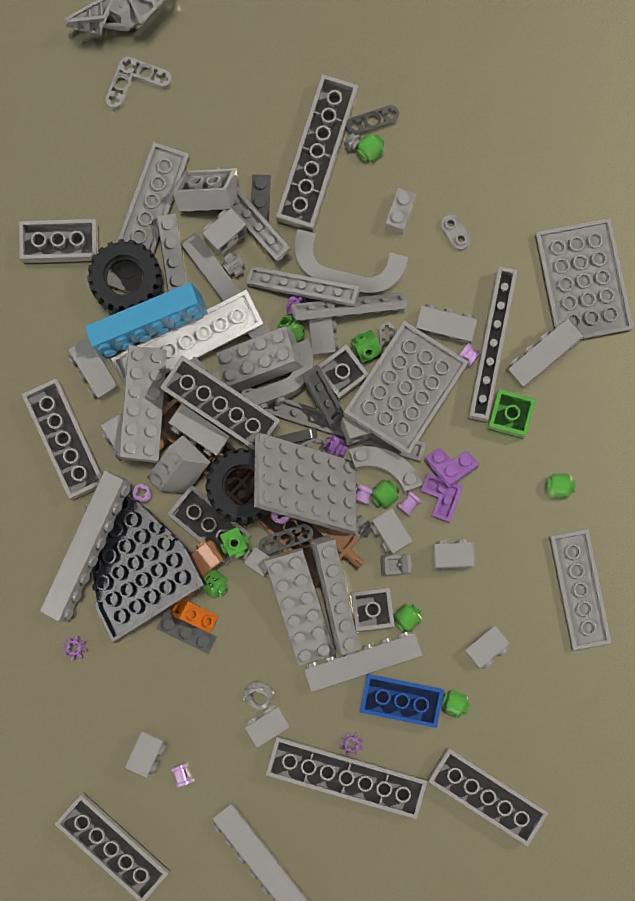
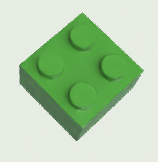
(511, 413)

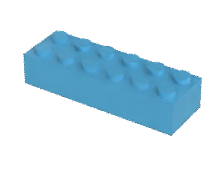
(146, 320)

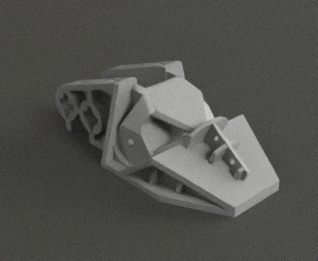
(124, 14)

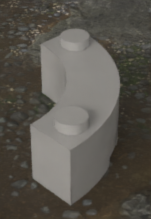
(389, 462)

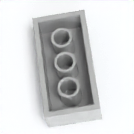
(58, 240)
(545, 353)
(260, 359)
(201, 521)

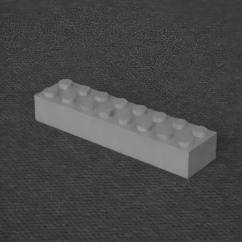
(317, 153)
(346, 777)

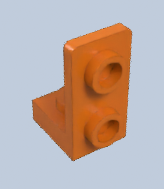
(194, 615)

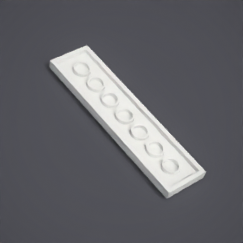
(220, 326)

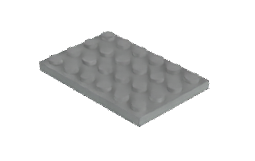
(585, 277)
(405, 388)
(305, 484)

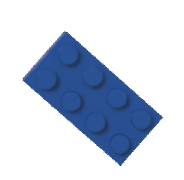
(401, 700)

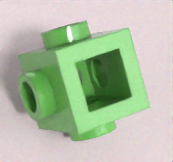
(366, 346)
(234, 535)

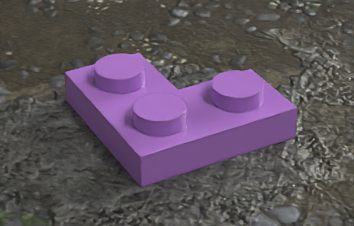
(451, 470)
(446, 496)

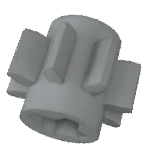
(233, 264)
(362, 527)

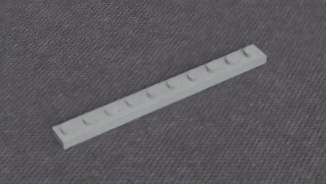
(313, 418)

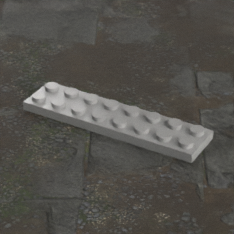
(151, 199)

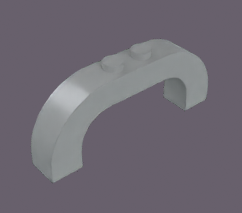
(368, 286)
(280, 391)

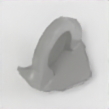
(260, 687)

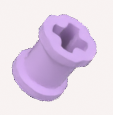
(144, 488)
(409, 503)
(182, 775)

